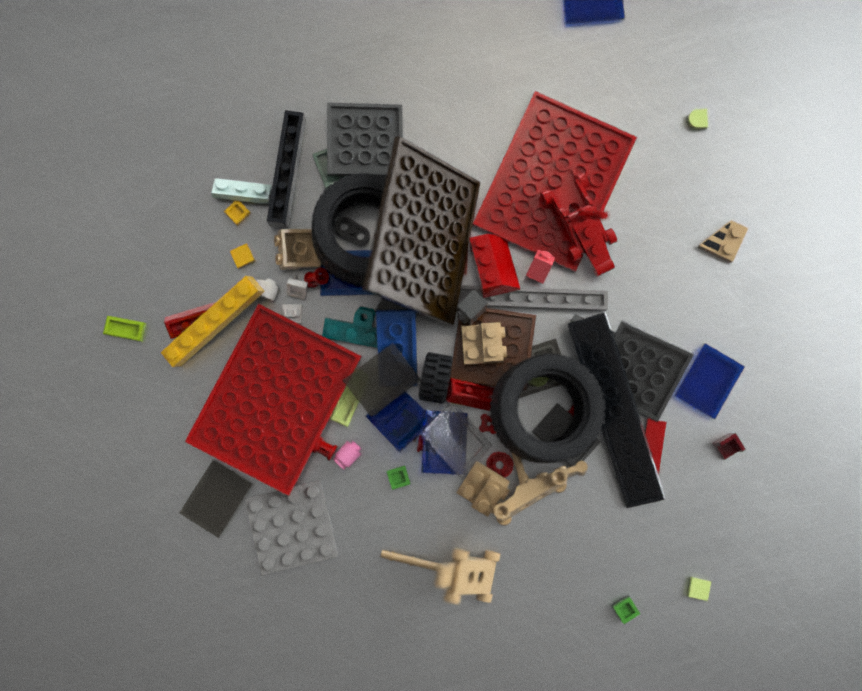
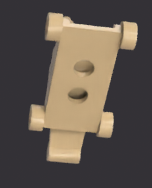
(532, 490)
(457, 573)

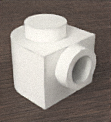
(270, 289)

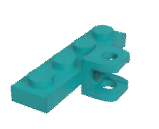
(358, 332)

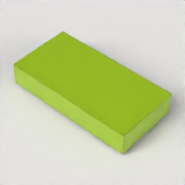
(124, 328)

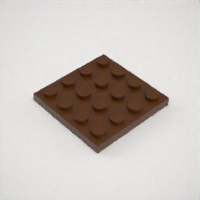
(518, 343)

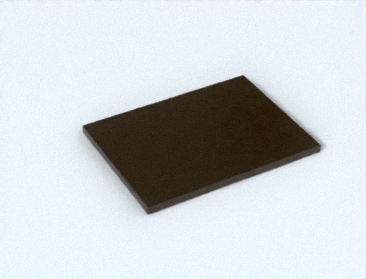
(422, 233)

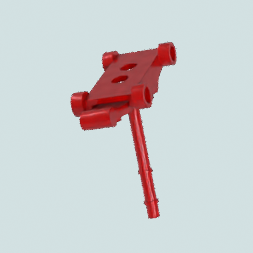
(584, 224)

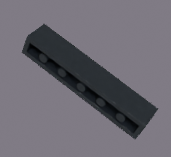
(286, 169)

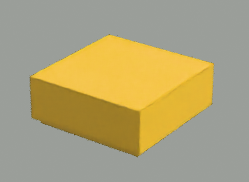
(237, 212)
(242, 256)

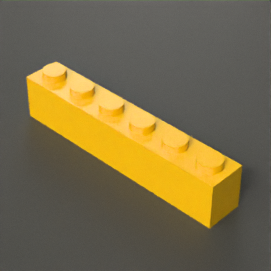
(212, 321)

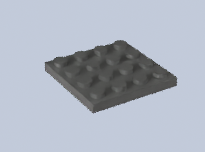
(361, 137)
(651, 367)

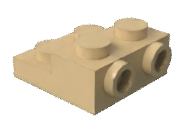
(295, 249)
(483, 343)
(483, 488)

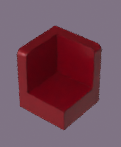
(729, 445)

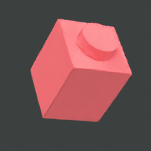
(540, 266)

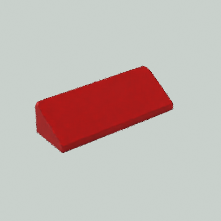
(181, 321)
(469, 394)

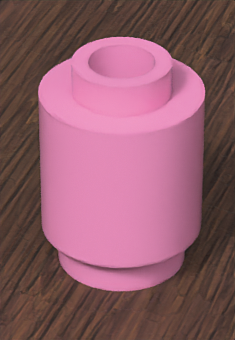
(347, 454)

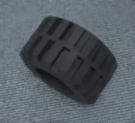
(435, 378)

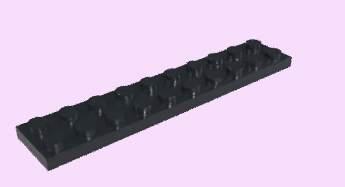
(622, 422)

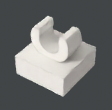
(297, 288)
(292, 312)

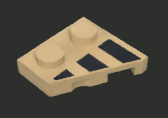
(725, 241)

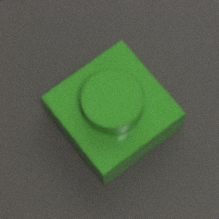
(398, 477)
(626, 610)

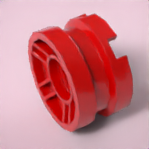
(503, 457)

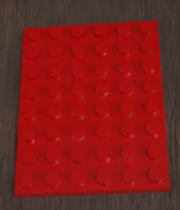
(546, 154)
(273, 399)

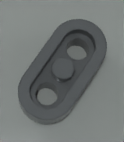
(352, 231)

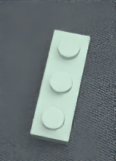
(241, 191)

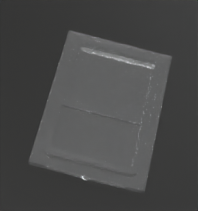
(456, 439)

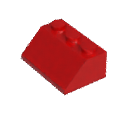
(493, 265)

